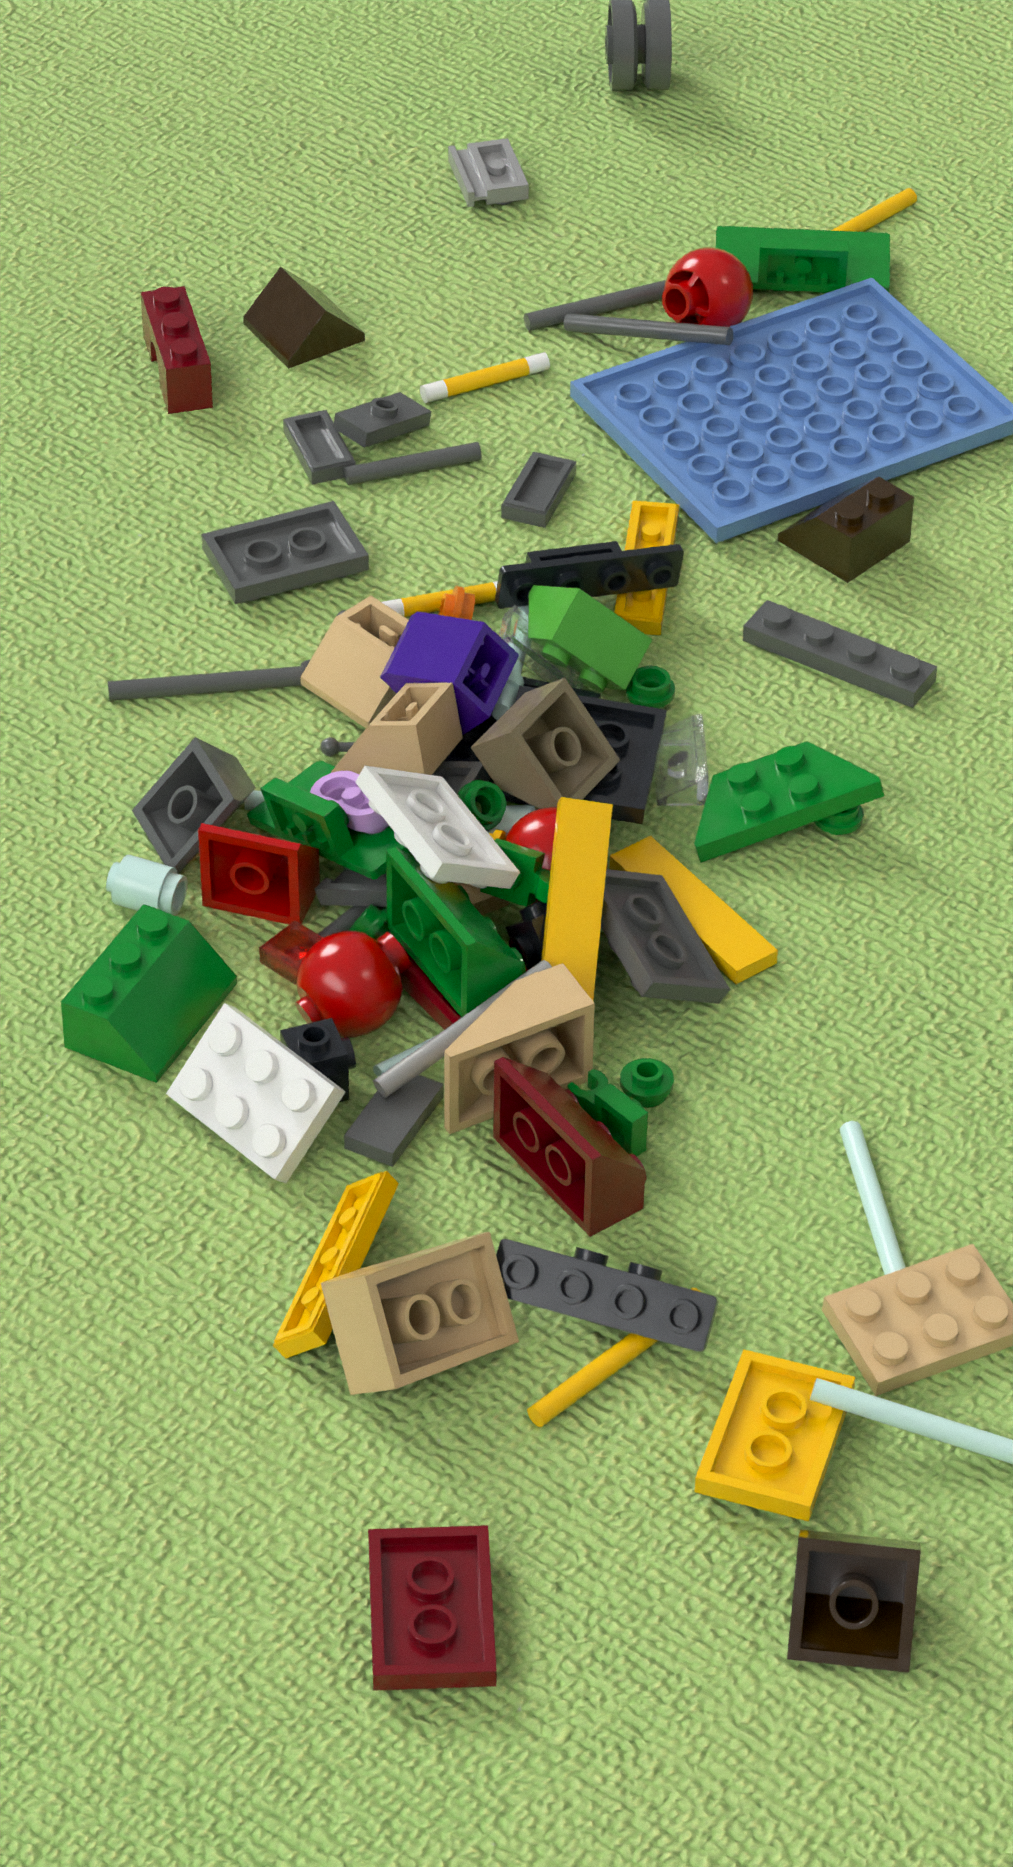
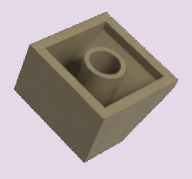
(546, 747)

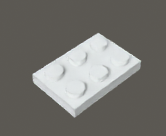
(437, 828)
(255, 1093)

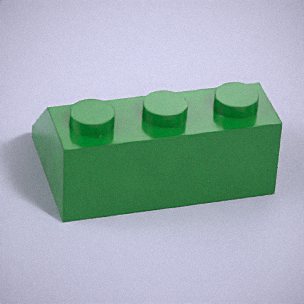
(447, 935)
(146, 995)

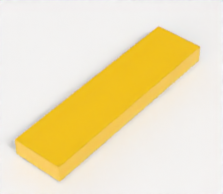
(649, 526)
(577, 888)
(727, 937)
(339, 1253)

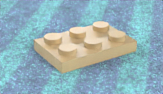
(922, 1319)

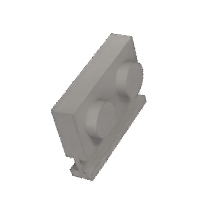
(488, 172)

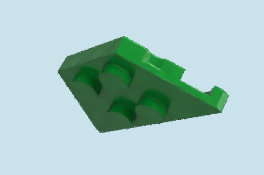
(779, 795)

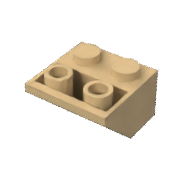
(352, 659)
(410, 732)

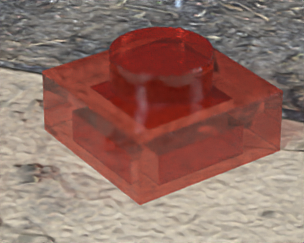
(287, 949)

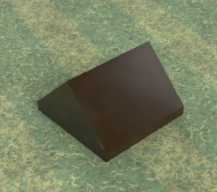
(299, 321)

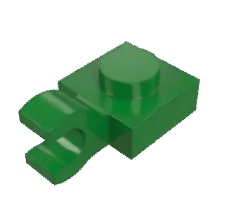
(532, 880)
(618, 1112)

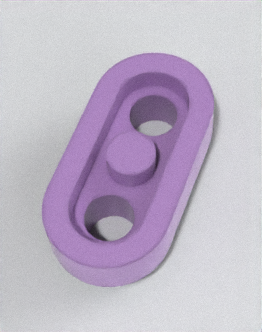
(341, 788)

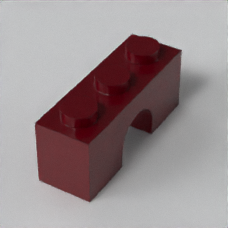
(178, 348)

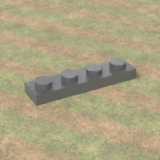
(839, 653)

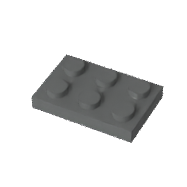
(284, 552)
(657, 940)

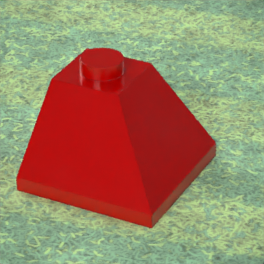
(257, 874)

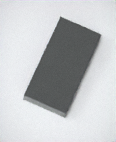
(318, 446)
(538, 489)
(392, 1122)

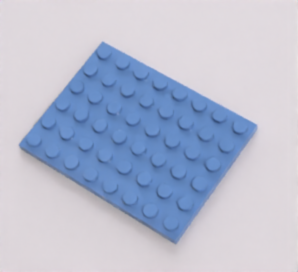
(795, 408)

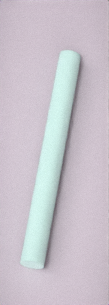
(871, 1197)
(912, 1420)

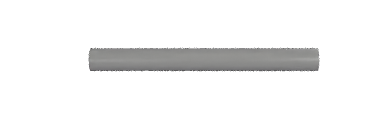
(434, 1049)

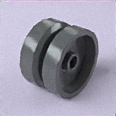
(636, 44)

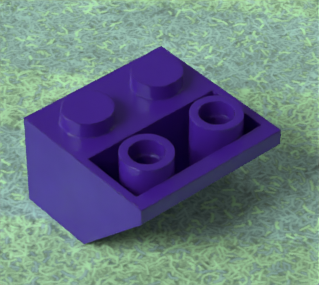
(453, 652)

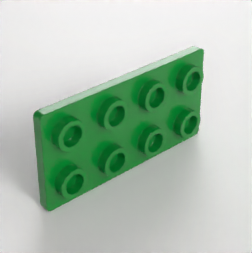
(807, 258)
(320, 823)

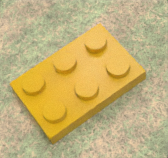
(771, 1437)

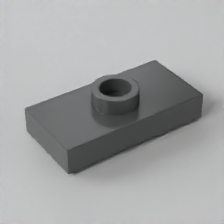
(382, 419)

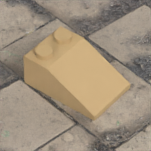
(536, 1022)
(419, 1314)

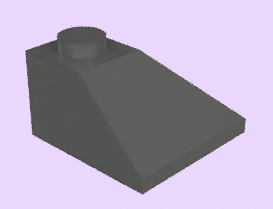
(195, 789)

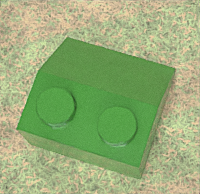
(585, 636)

